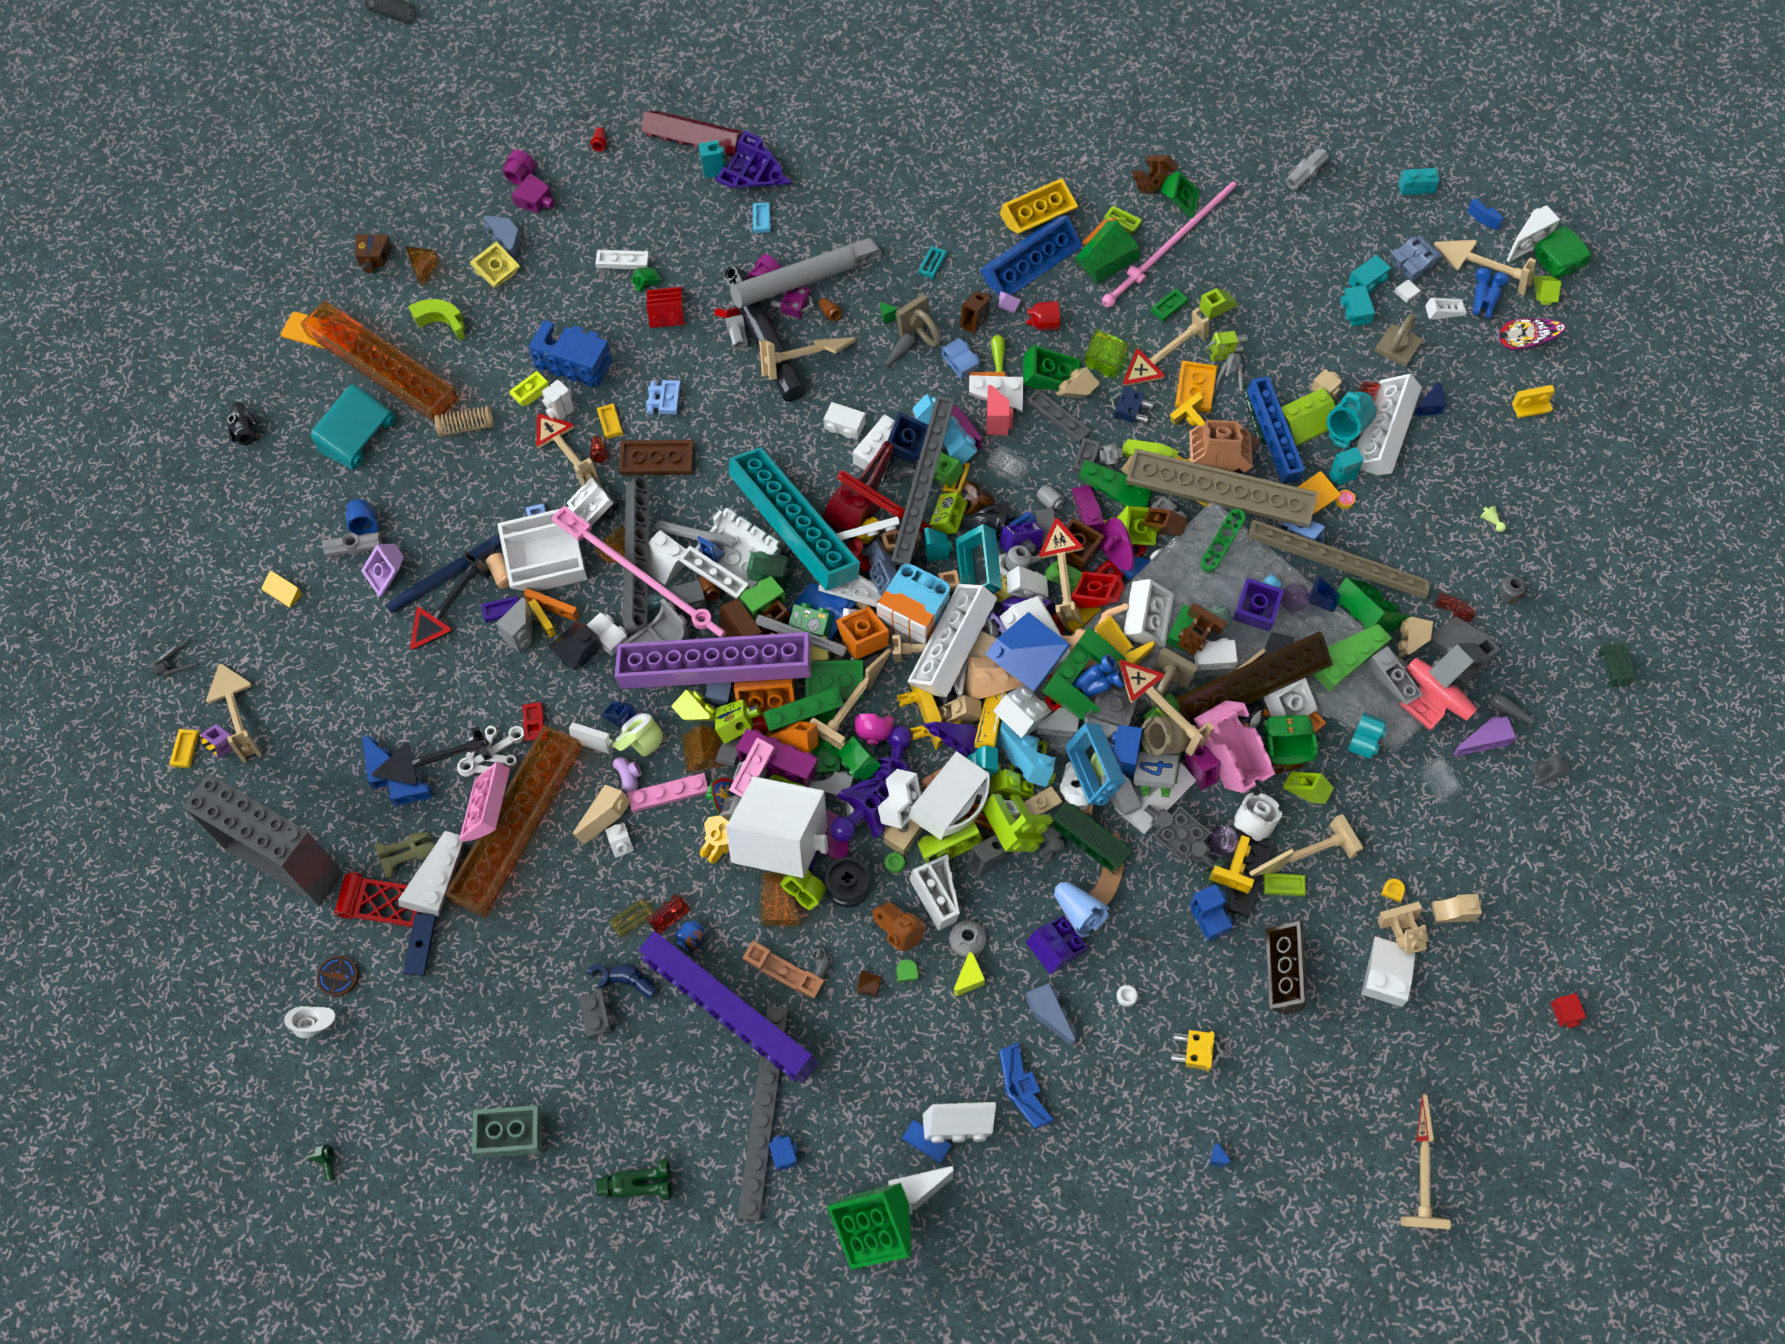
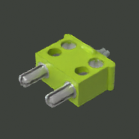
(1224, 344)

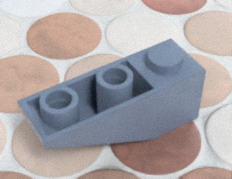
(1047, 1010)

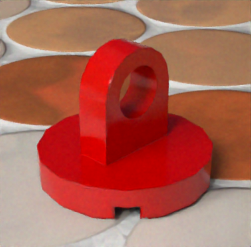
(855, 546)

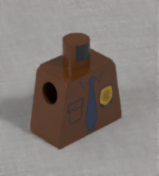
(371, 250)
(978, 305)

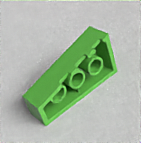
(1351, 655)

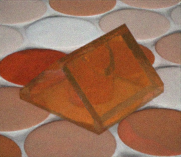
(701, 748)

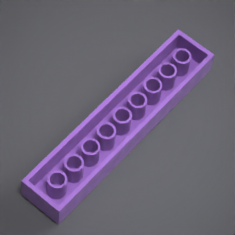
(714, 660)

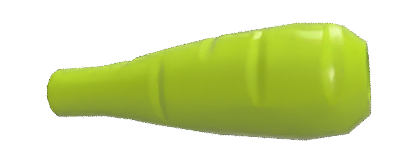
(998, 351)

